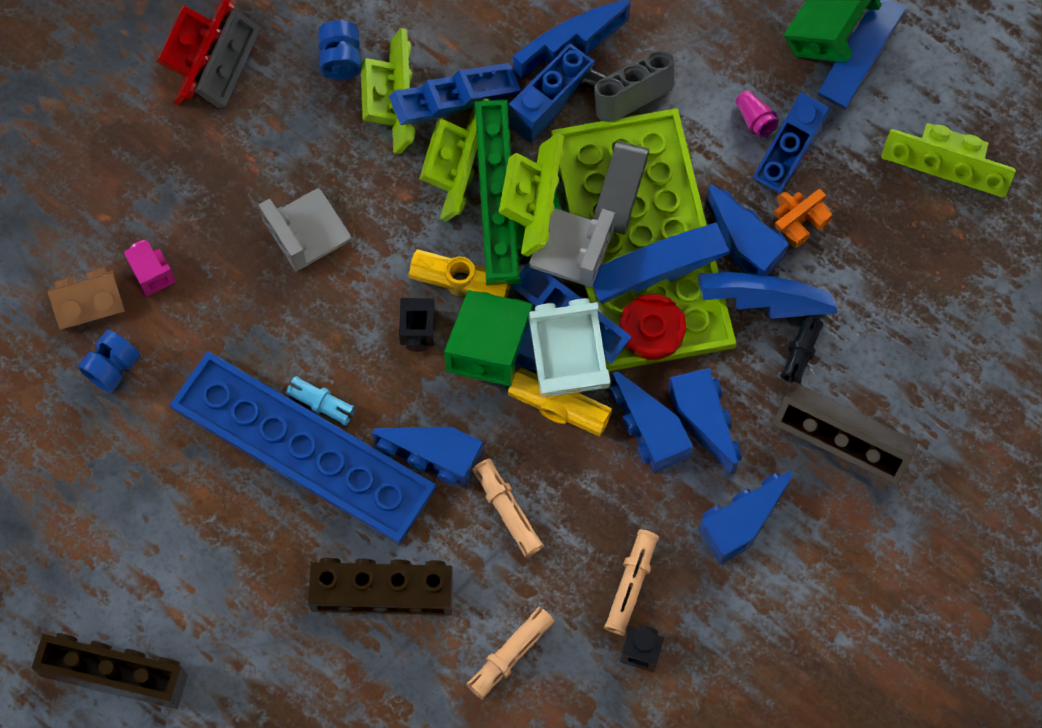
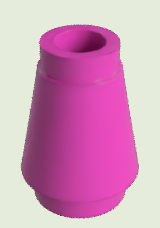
(757, 115)

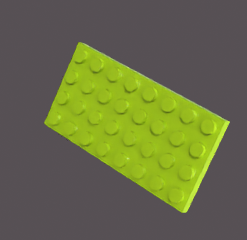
(663, 208)

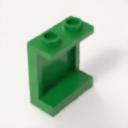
(823, 27)
(487, 337)

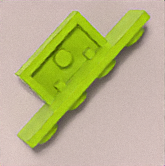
(380, 80)
(949, 157)
(450, 162)
(530, 192)

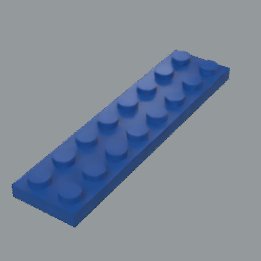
(303, 447)

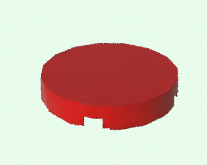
(655, 326)

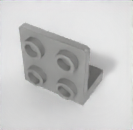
(305, 228)
(575, 246)

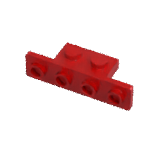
(188, 45)

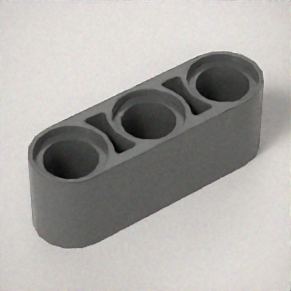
(634, 86)
(622, 183)

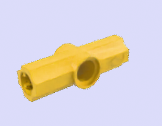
(440, 271)
(561, 408)

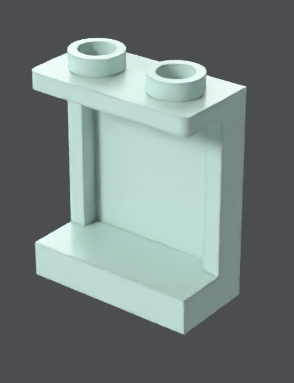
(568, 348)

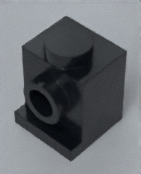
(417, 313)
(642, 648)

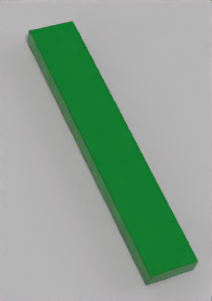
(493, 157)

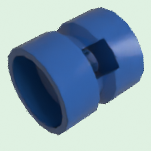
(339, 50)
(108, 361)

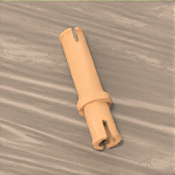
(501, 497)
(645, 544)
(500, 663)

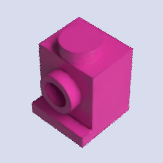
(149, 267)

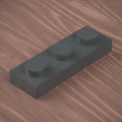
(227, 59)

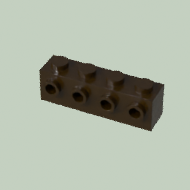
(845, 433)
(381, 587)
(109, 670)

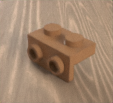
(85, 298)

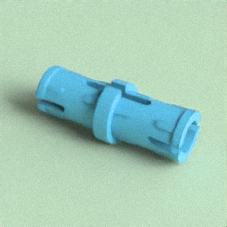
(320, 400)

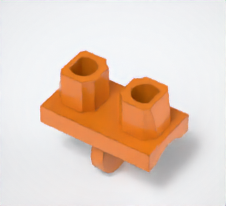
(809, 209)

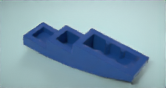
(582, 31)
(867, 45)
(454, 93)
(660, 261)
(544, 289)
(778, 295)

